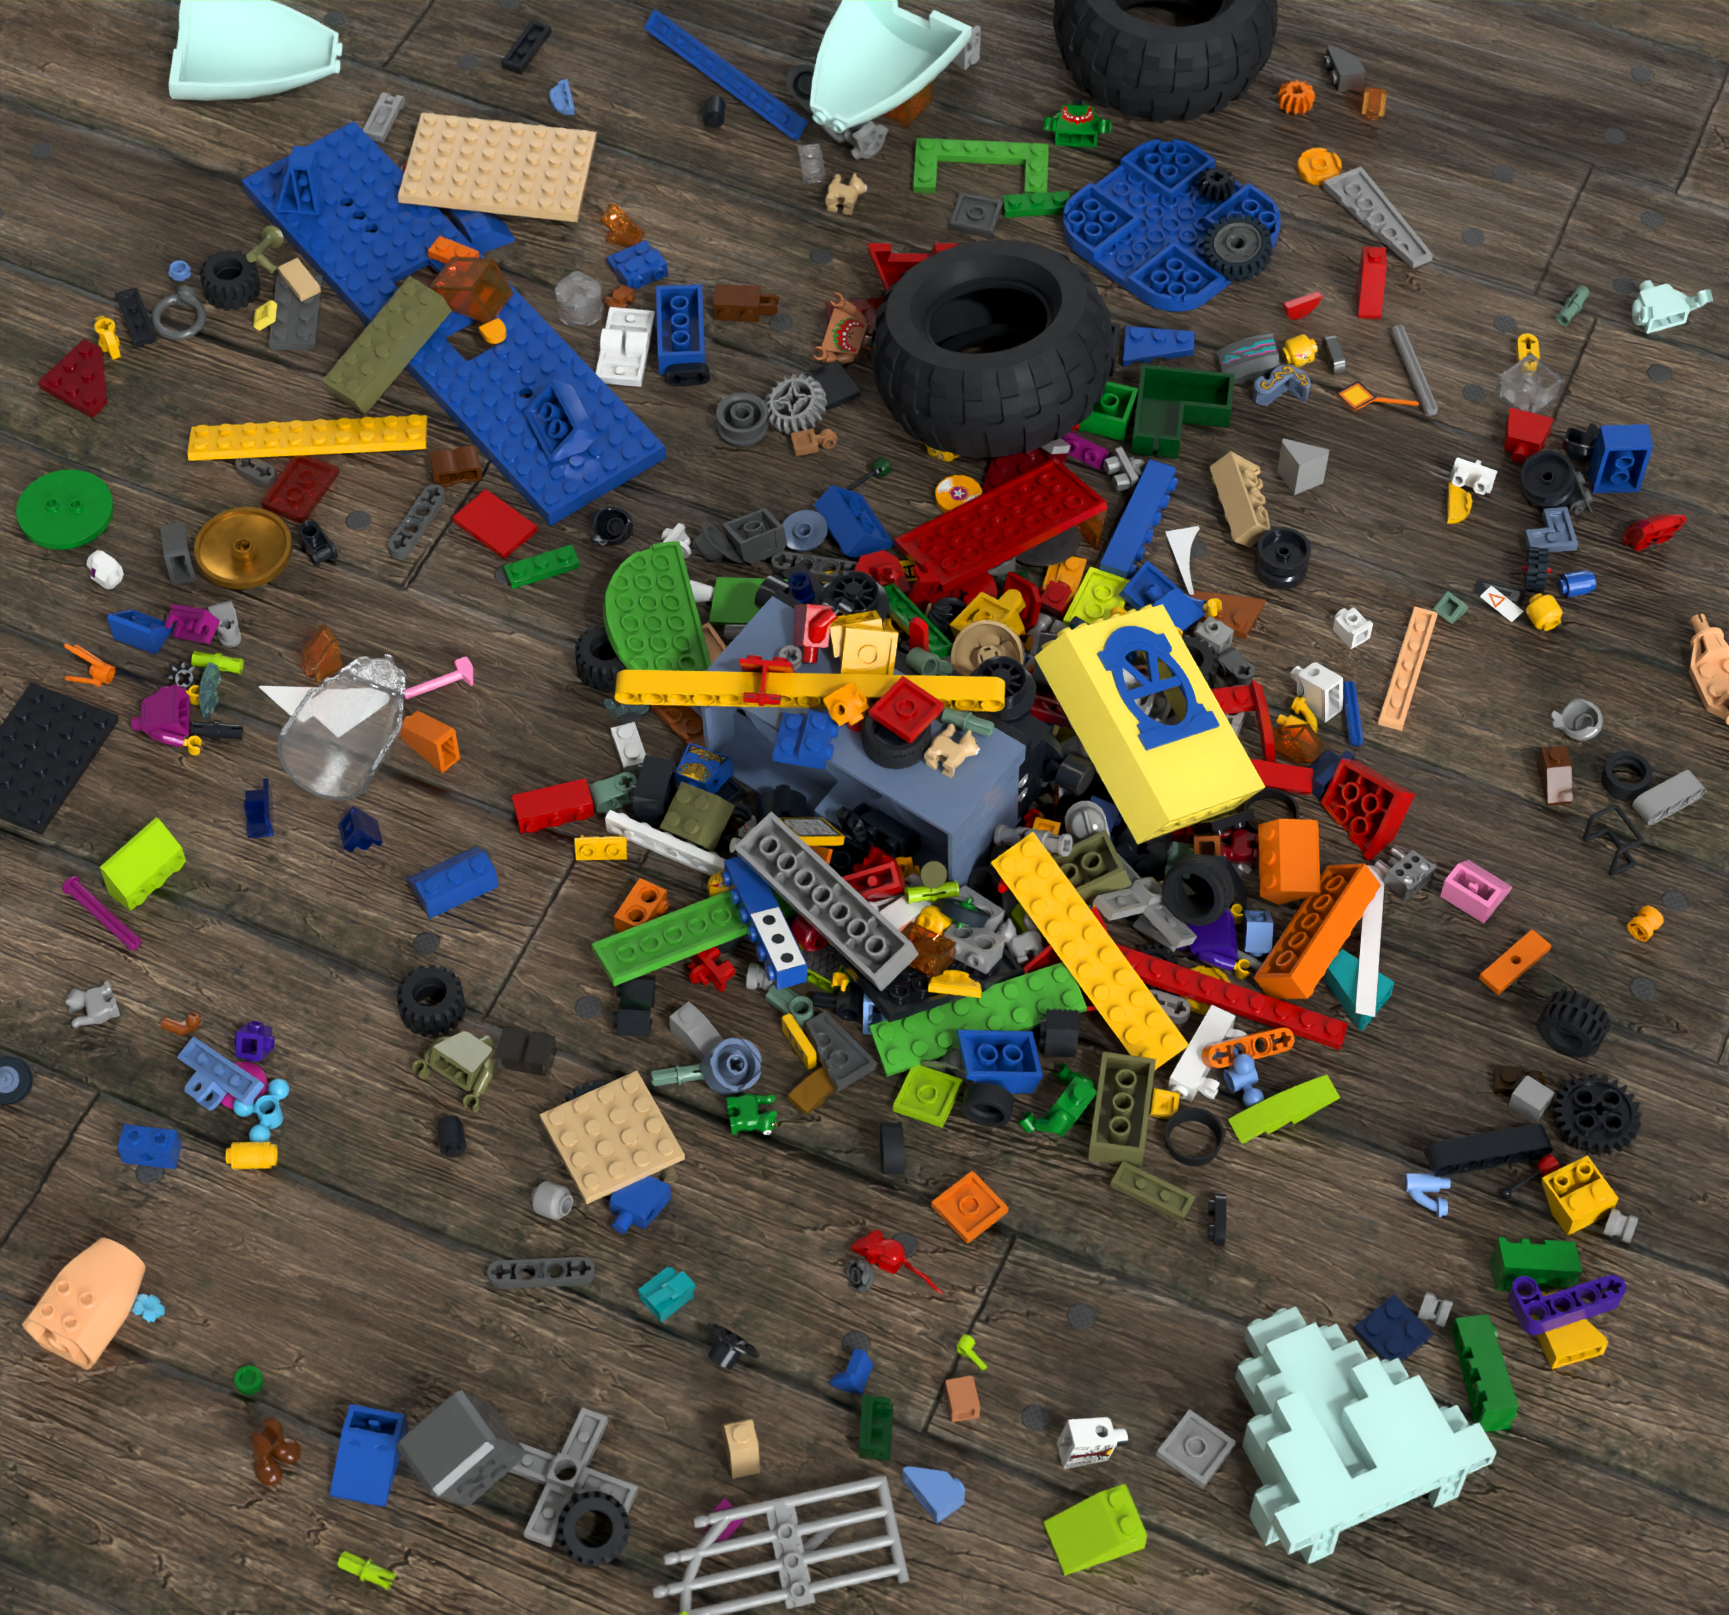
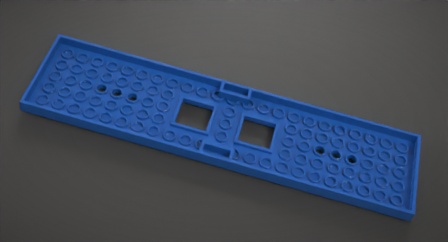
(475, 393)

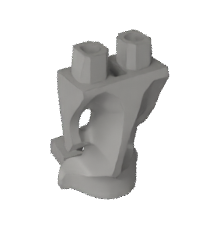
(866, 140)

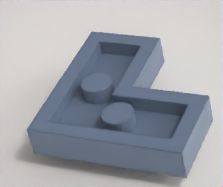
(1557, 535)

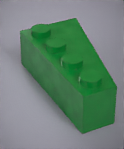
(1484, 1373)

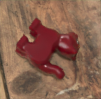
(1242, 847)

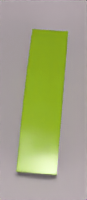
(1283, 1108)

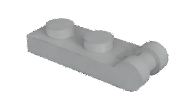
(383, 116)

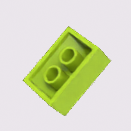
(142, 865)

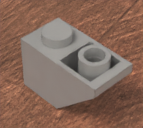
(971, 52)

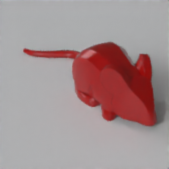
(887, 1254)

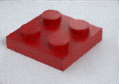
(906, 709)

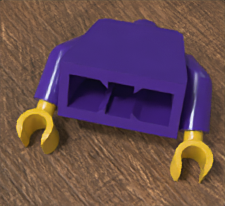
(1218, 944)

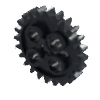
(1597, 1114)

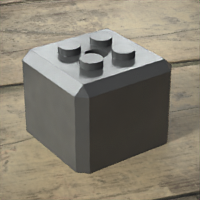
(461, 1449)

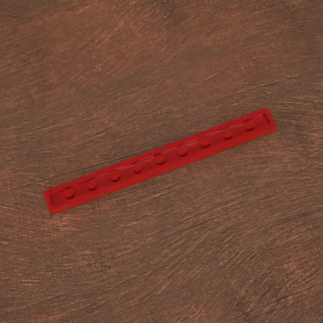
(1236, 999)

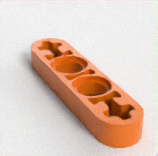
(1248, 1047)

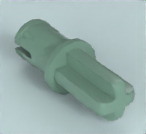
(967, 722)
(676, 1075)

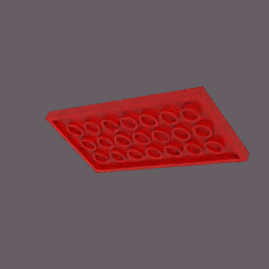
(1001, 523)

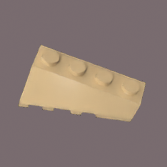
(1241, 498)

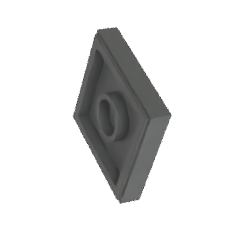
(976, 215)

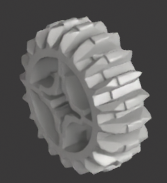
(802, 407)

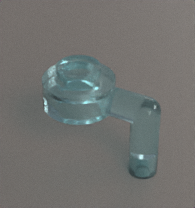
(624, 708)

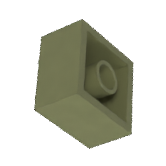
(697, 816)

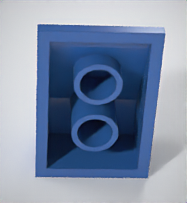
(1001, 1059)

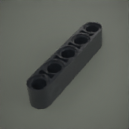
(1488, 1150)

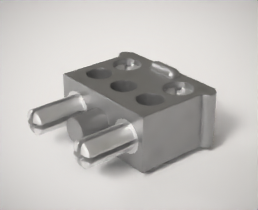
(1408, 874)

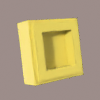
(265, 315)

